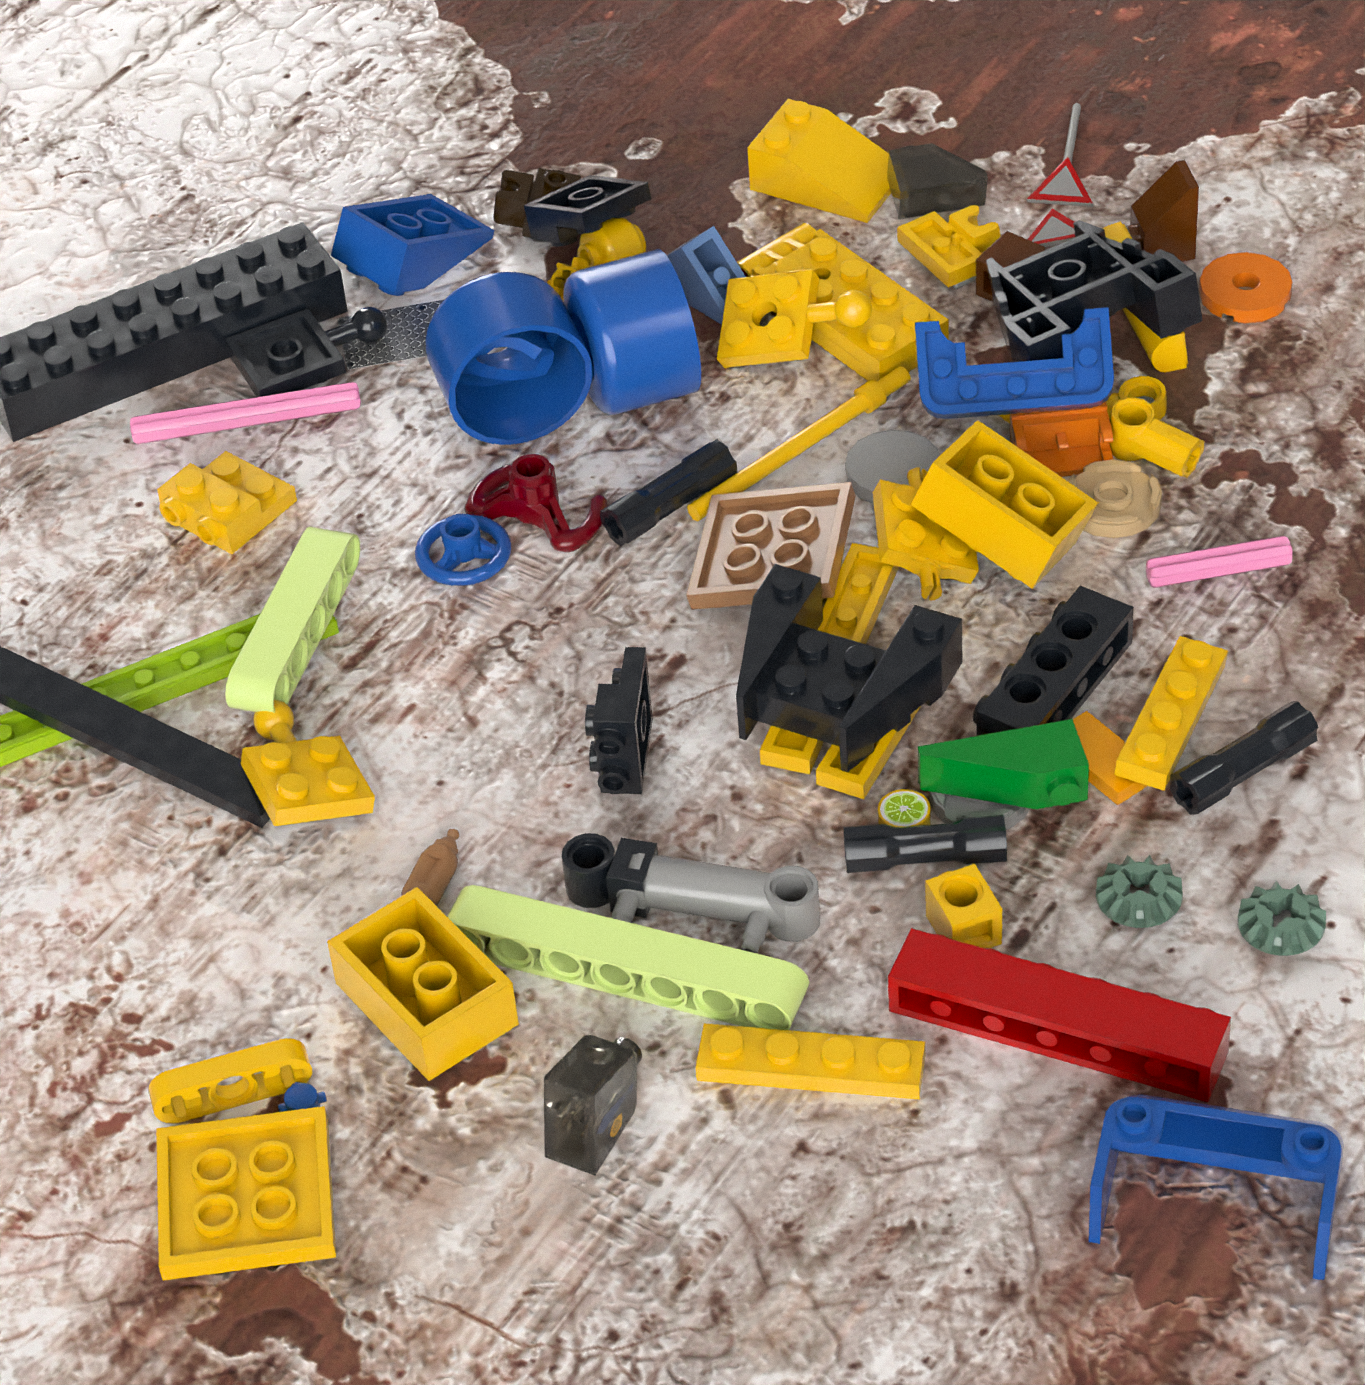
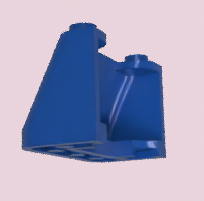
(1073, 382)

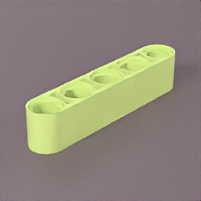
(293, 620)

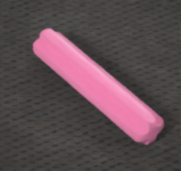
(1218, 561)

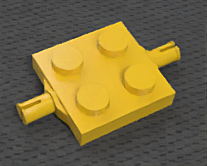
(917, 543)

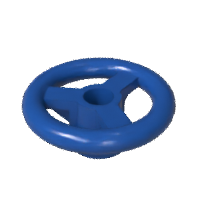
(462, 544)

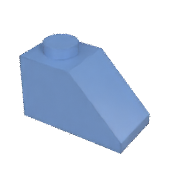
(704, 272)

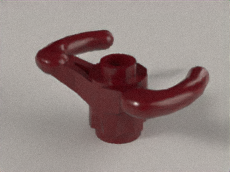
(533, 500)

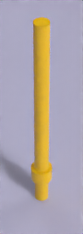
(865, 399)

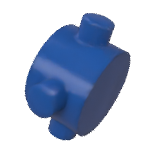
(301, 1097)

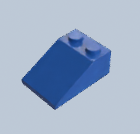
(406, 241)

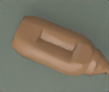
(435, 868)

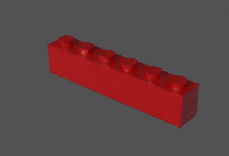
(1060, 1014)

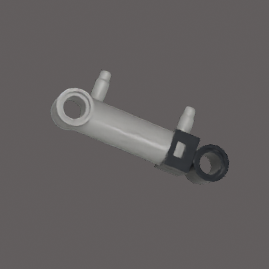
(642, 880)

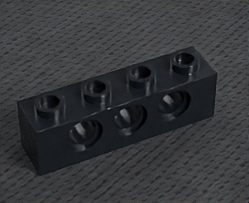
(1059, 664)

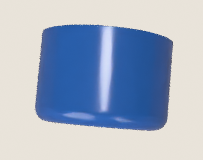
(635, 331)
(514, 391)

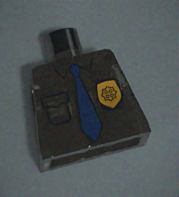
(590, 1101)

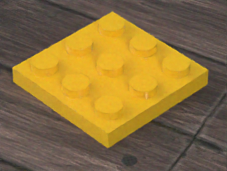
(244, 1193)

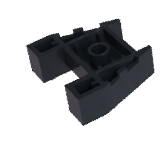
(1050, 290)
(833, 684)

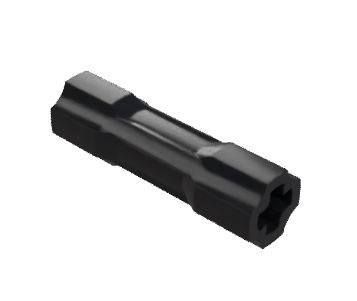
(670, 491)
(1215, 775)
(965, 841)

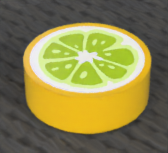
(904, 809)

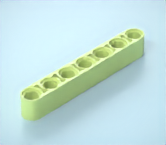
(631, 959)

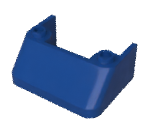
(1219, 1139)

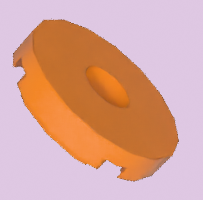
(1266, 276)

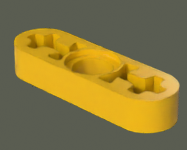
(177, 1093)

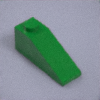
(1012, 767)

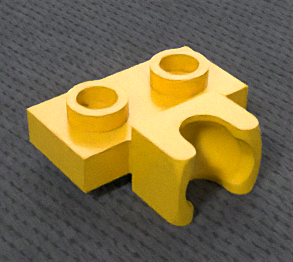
(951, 246)

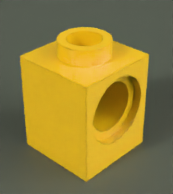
(964, 907)

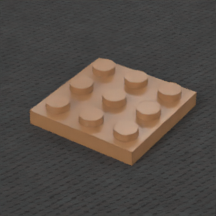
(763, 528)

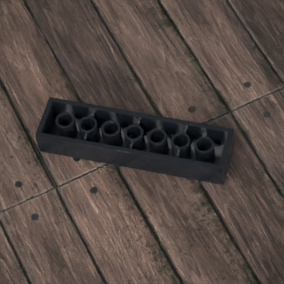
(160, 329)

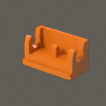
(1064, 438)

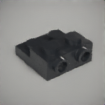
(583, 207)
(621, 726)

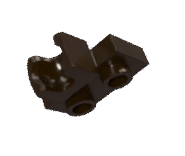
(519, 189)

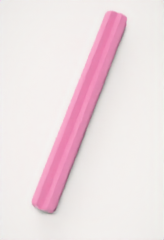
(245, 413)

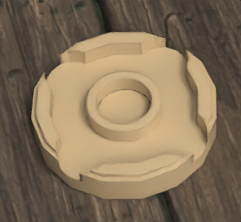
(1125, 496)

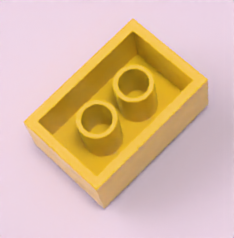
(1004, 503)
(423, 983)

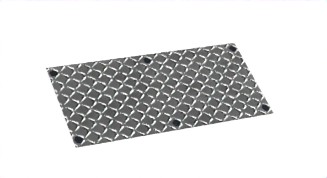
(402, 340)

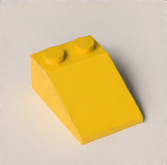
(818, 162)

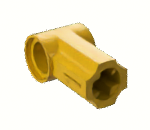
(1142, 436)

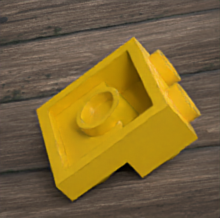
(224, 501)

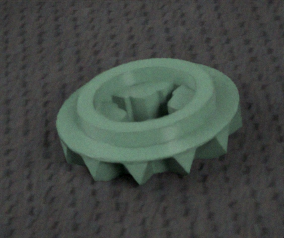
(1139, 908)
(1290, 936)

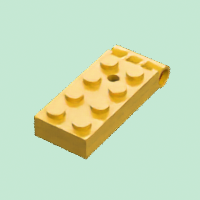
(887, 336)

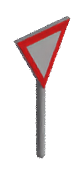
(1064, 184)
(1051, 231)

